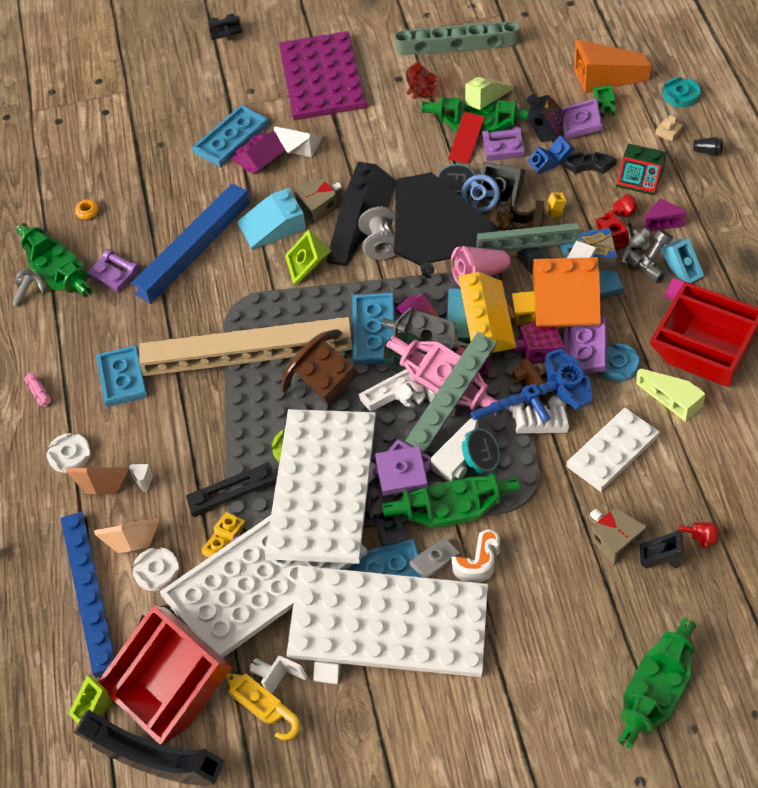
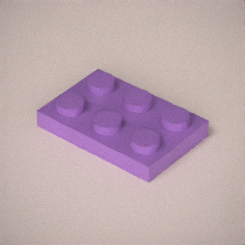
(588, 345)

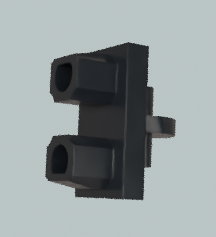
(224, 27)

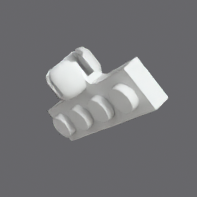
(397, 387)

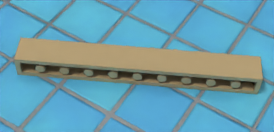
(238, 346)

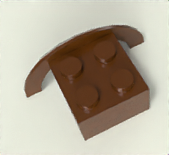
(321, 368)

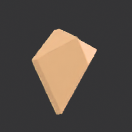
(129, 536)

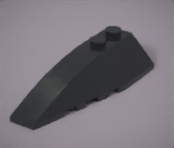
(367, 189)

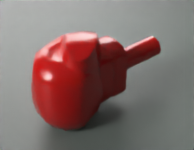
(624, 206)
(704, 532)

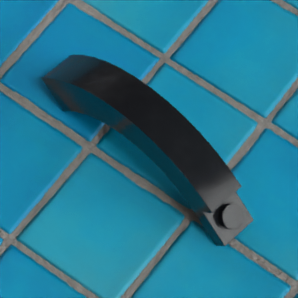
(169, 763)

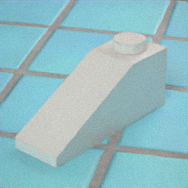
(449, 459)

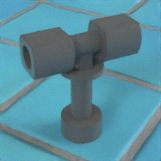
(647, 261)

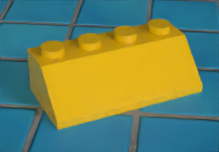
(487, 309)

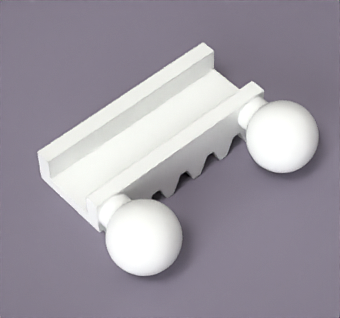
(530, 422)

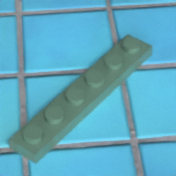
(451, 392)

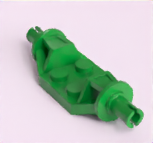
(491, 112)
(53, 261)
(451, 501)
(657, 684)

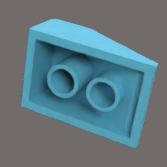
(272, 219)

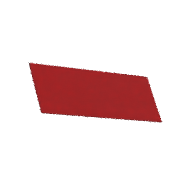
(466, 138)

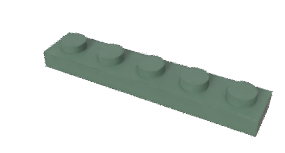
(529, 237)

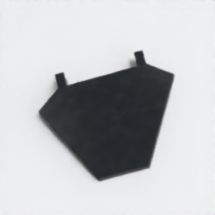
(433, 221)

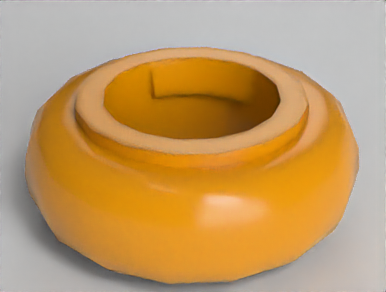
(85, 204)

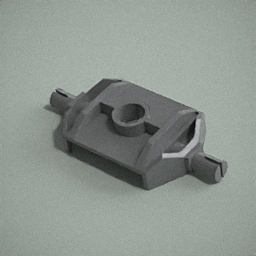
(419, 322)

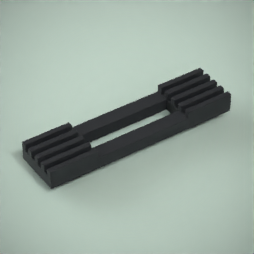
(200, 500)

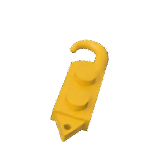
(262, 703)

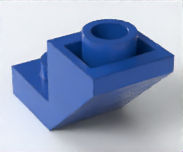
(547, 159)

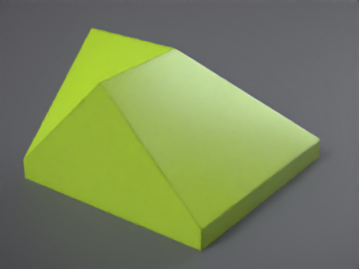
(305, 256)

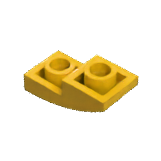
(223, 534)

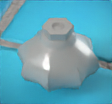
(640, 239)

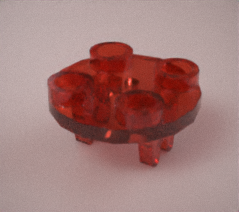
(421, 81)

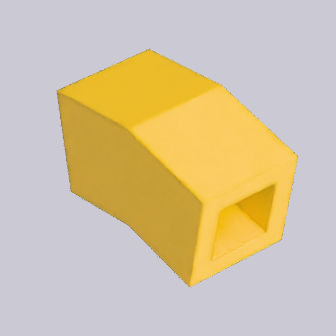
(556, 204)

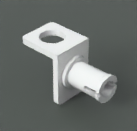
(274, 673)

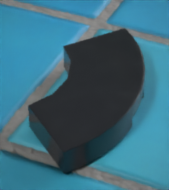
(583, 162)

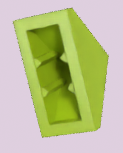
(91, 697)

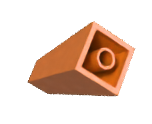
(606, 65)

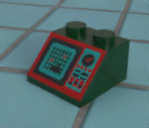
(641, 169)

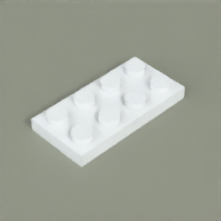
(612, 449)

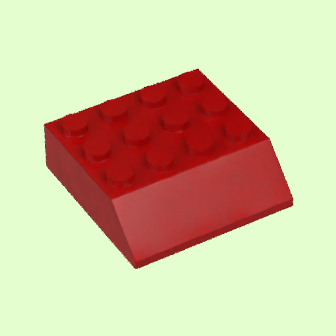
(706, 333)
(164, 675)

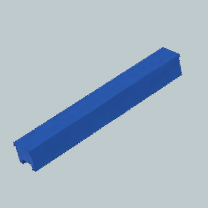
(191, 243)

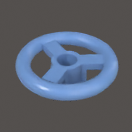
(486, 193)

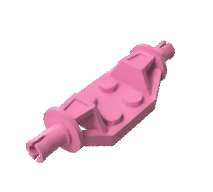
(435, 367)

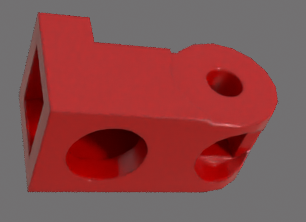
(618, 230)

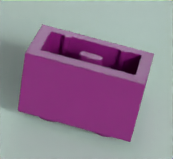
(258, 151)

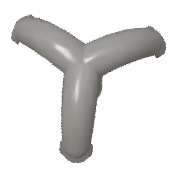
(25, 278)

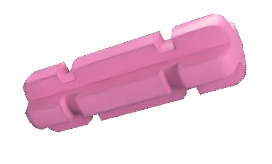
(37, 389)

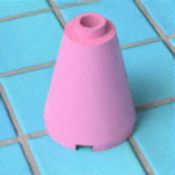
(482, 260)

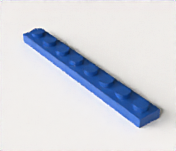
(88, 593)

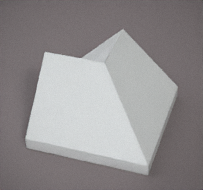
(297, 141)

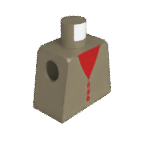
(317, 198)
(616, 533)

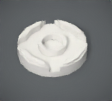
(68, 451)
(155, 569)

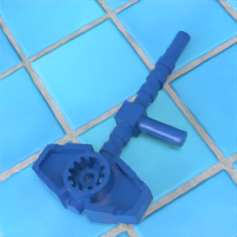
(562, 375)

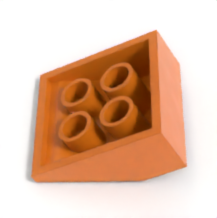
(566, 292)

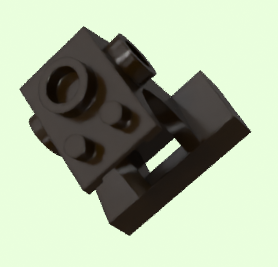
(510, 217)

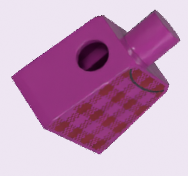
(537, 342)

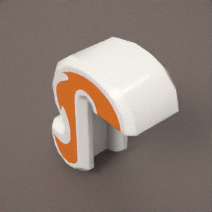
(483, 565)

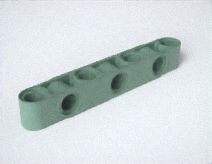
(457, 38)

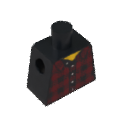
(544, 116)

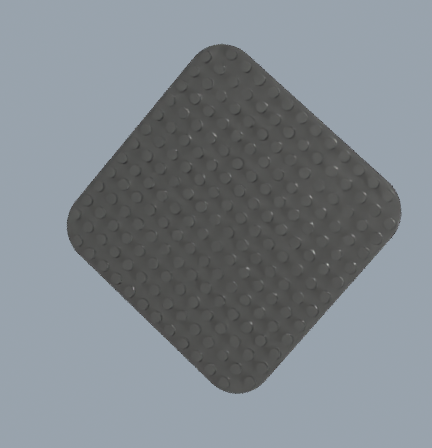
(259, 408)

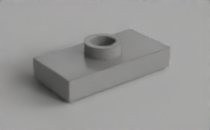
(434, 558)

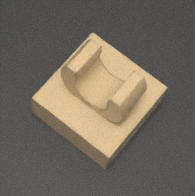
(669, 128)

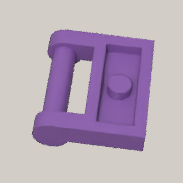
(503, 148)
(111, 276)

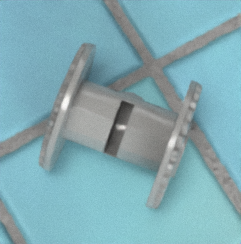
(378, 225)

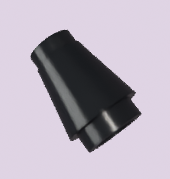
(708, 146)

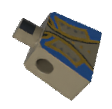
(604, 246)

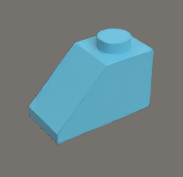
(682, 260)

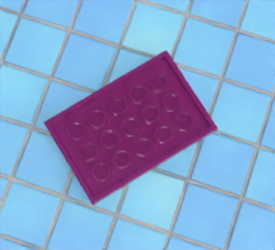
(321, 75)

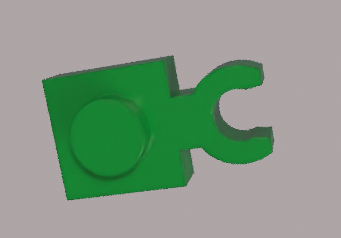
(605, 99)

